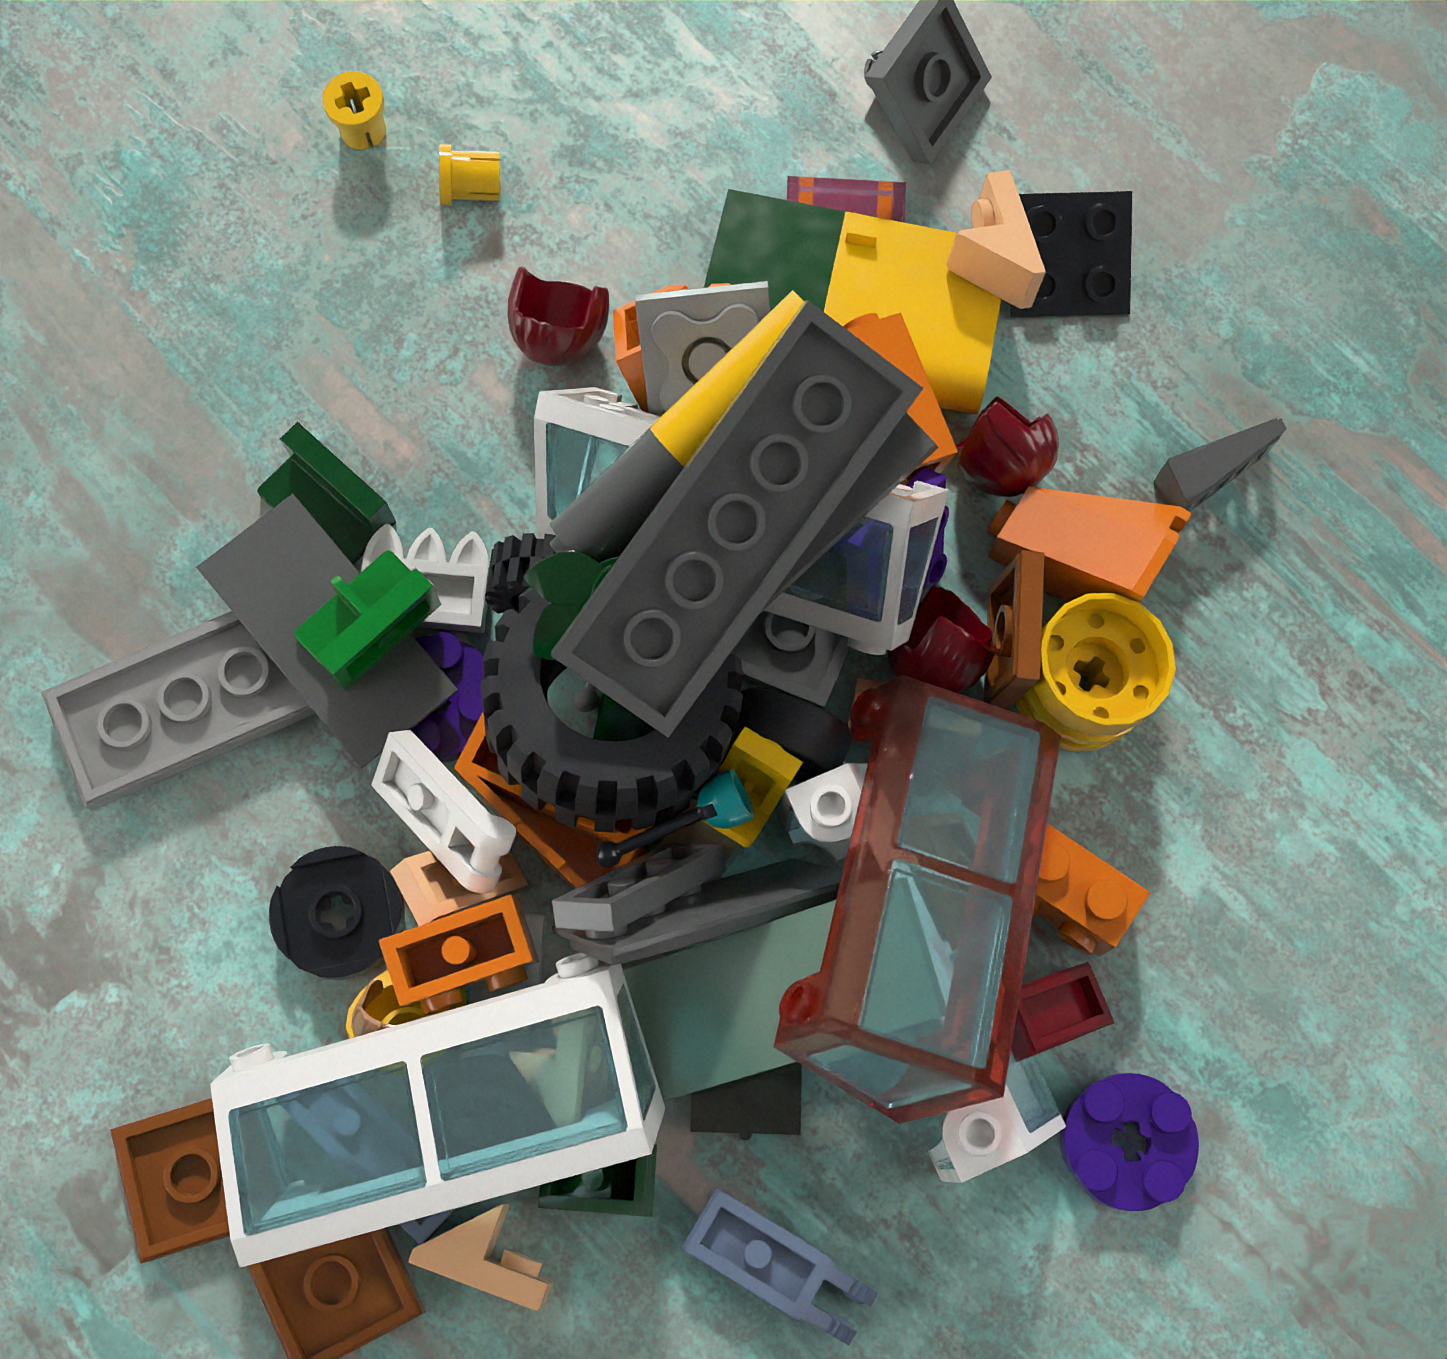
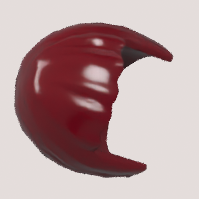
(556, 319)
(1007, 450)
(945, 644)

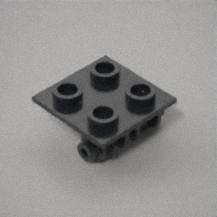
(1083, 251)

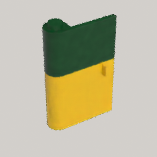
(862, 267)

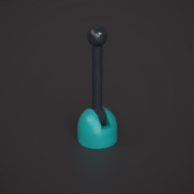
(720, 803)

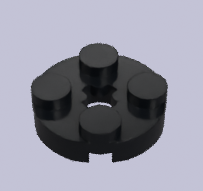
(307, 892)

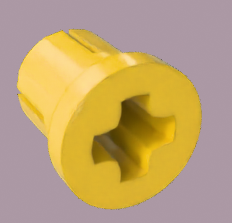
(367, 102)
(468, 175)

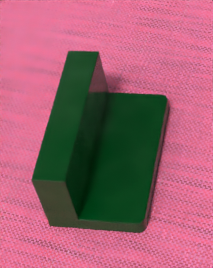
(329, 492)

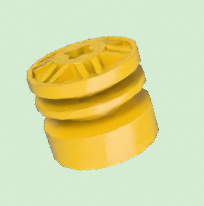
(1121, 655)

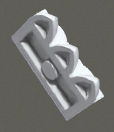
(457, 583)

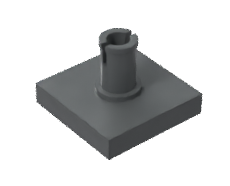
(928, 77)

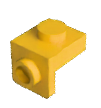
(765, 775)

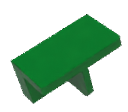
(367, 617)

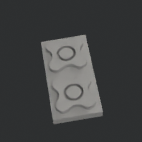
(690, 332)
(169, 709)

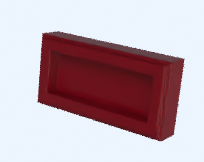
(1058, 1011)

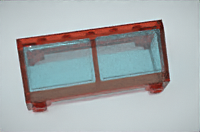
(929, 905)

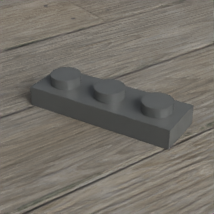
(638, 889)

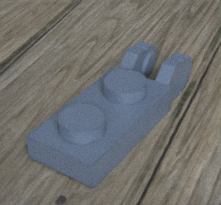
(771, 1263)

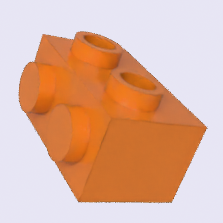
(1084, 895)
(458, 951)

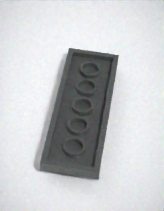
(736, 519)

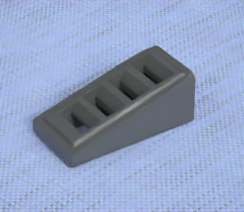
(1201, 472)

